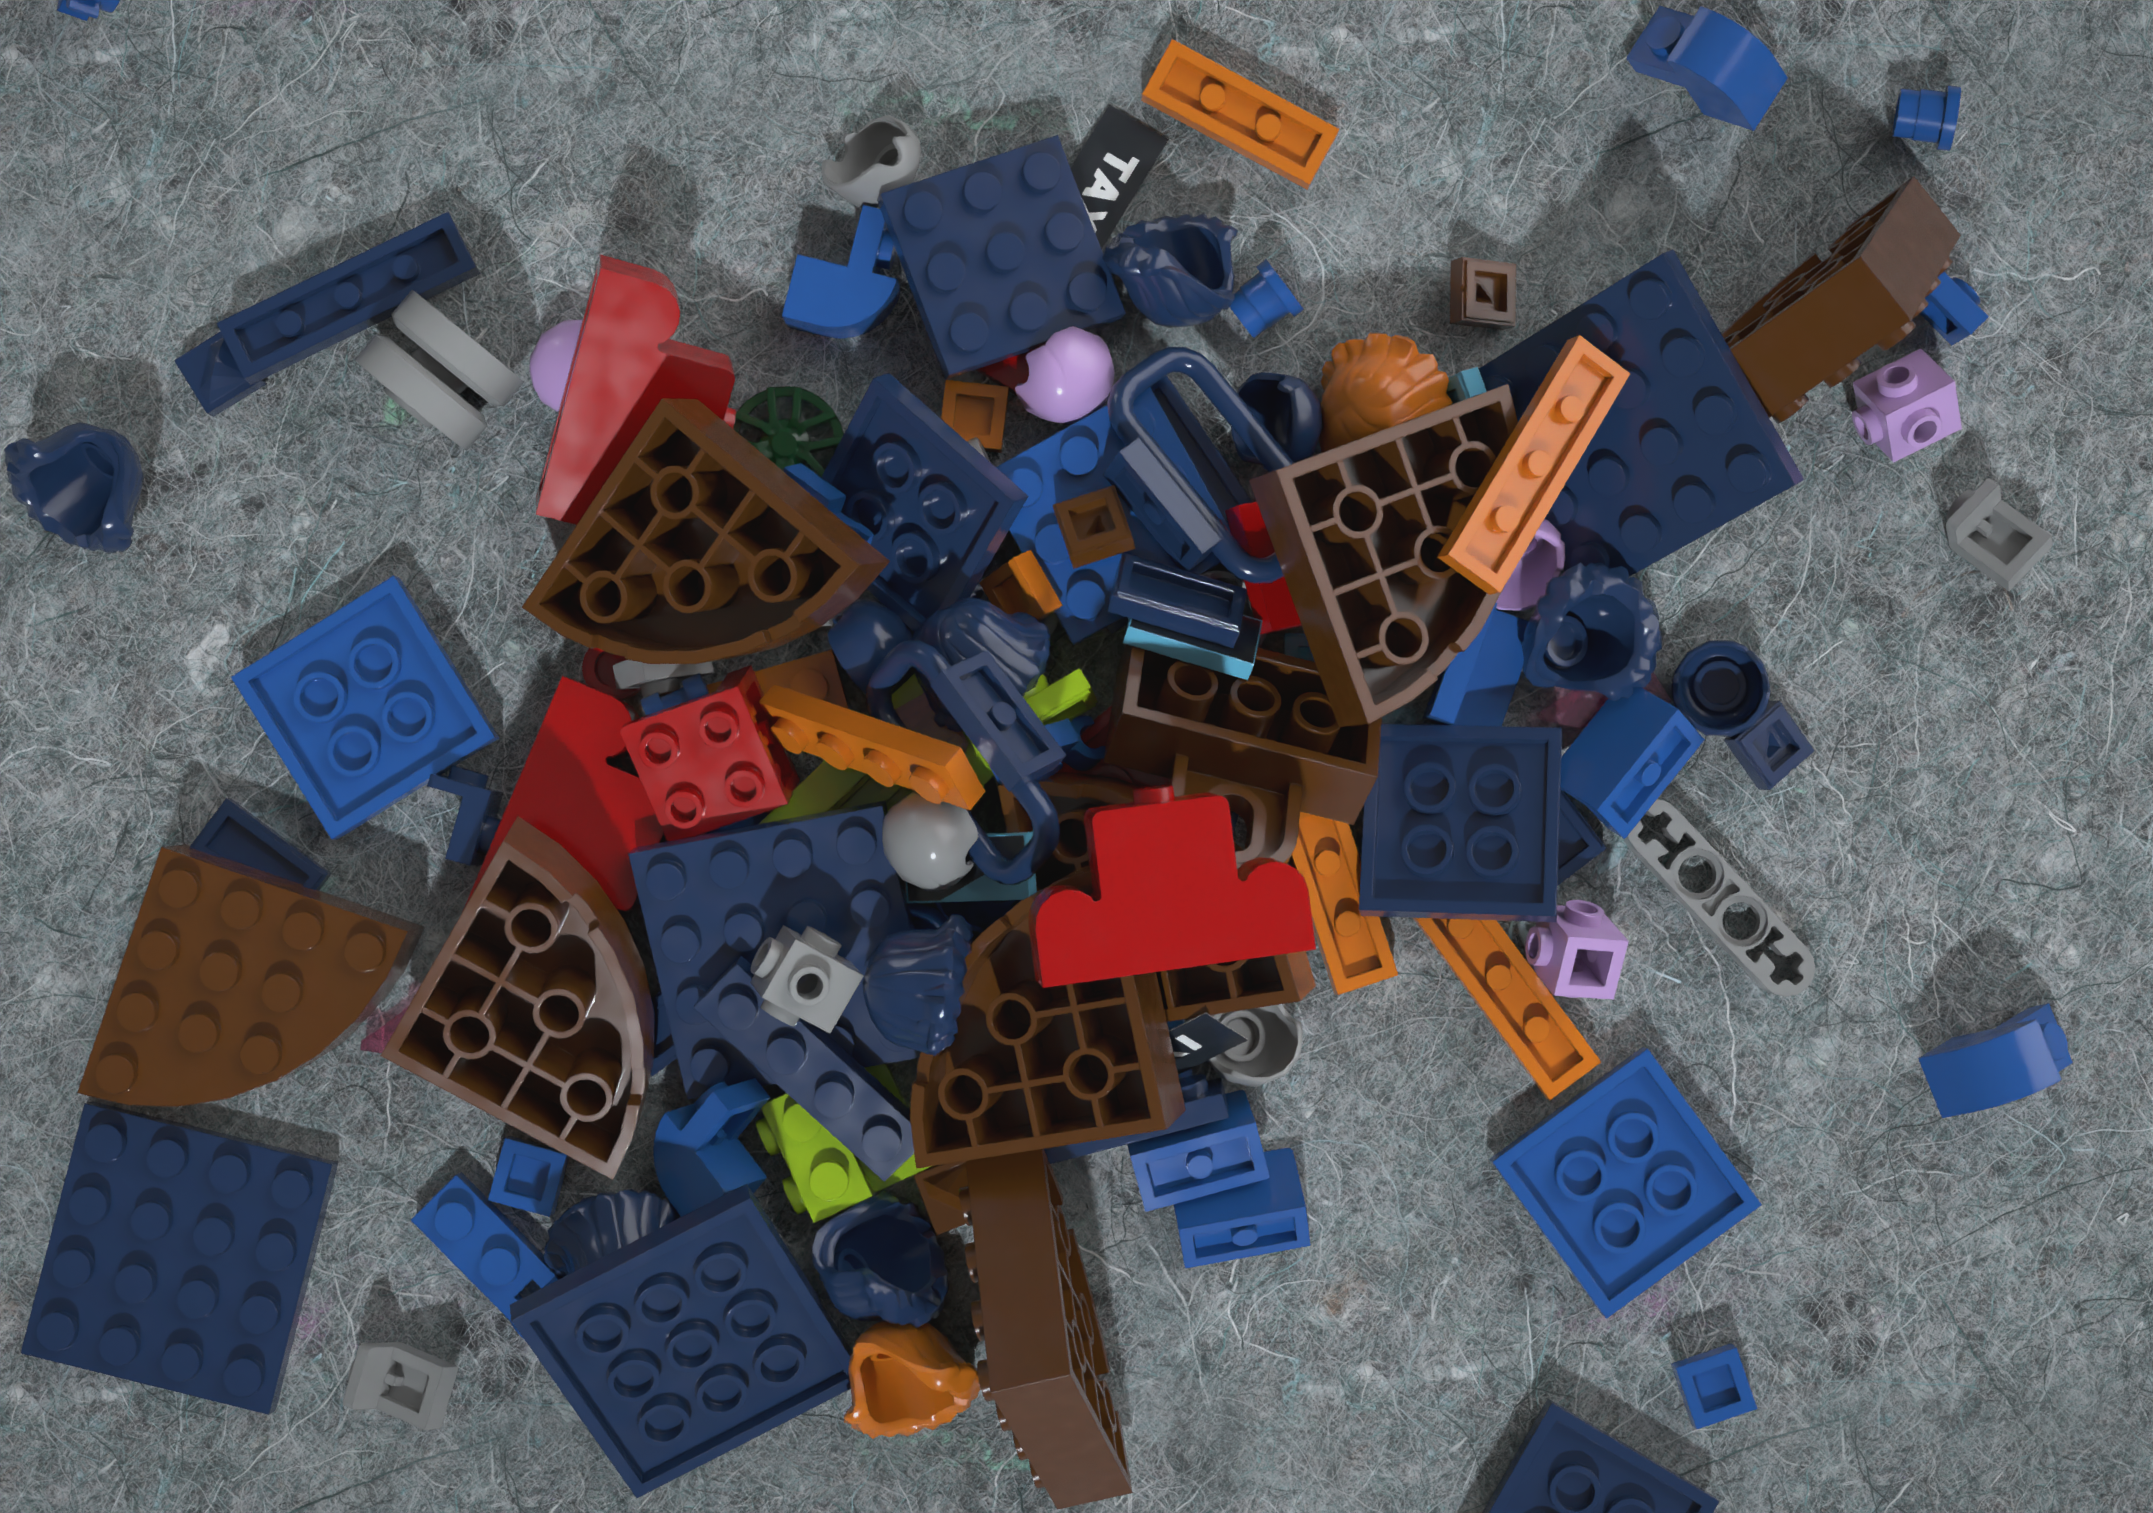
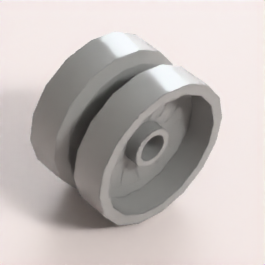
(438, 371)

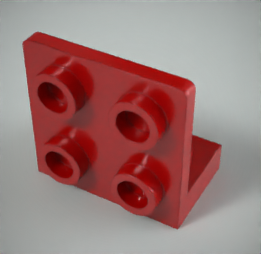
(711, 759)

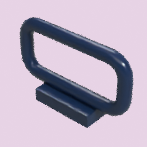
(1160, 491)
(1001, 730)

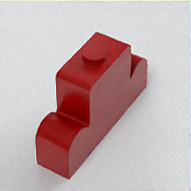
(618, 379)
(580, 793)
(1166, 896)

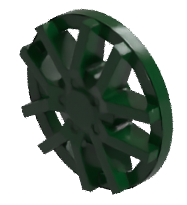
(787, 440)

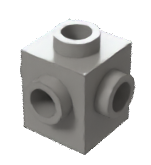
(804, 978)

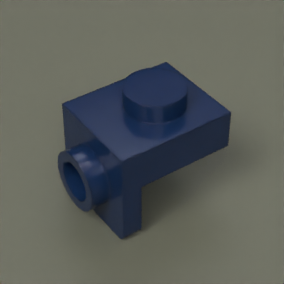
(476, 816)

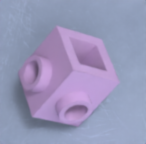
(1906, 405)
(1578, 952)

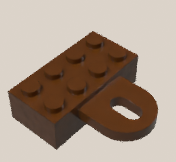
(1254, 741)

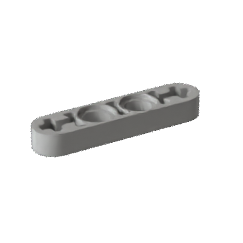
(1723, 891)

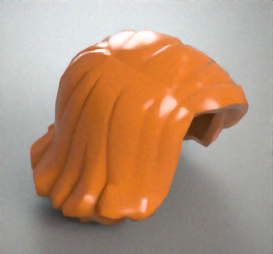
(1377, 387)
(907, 1380)

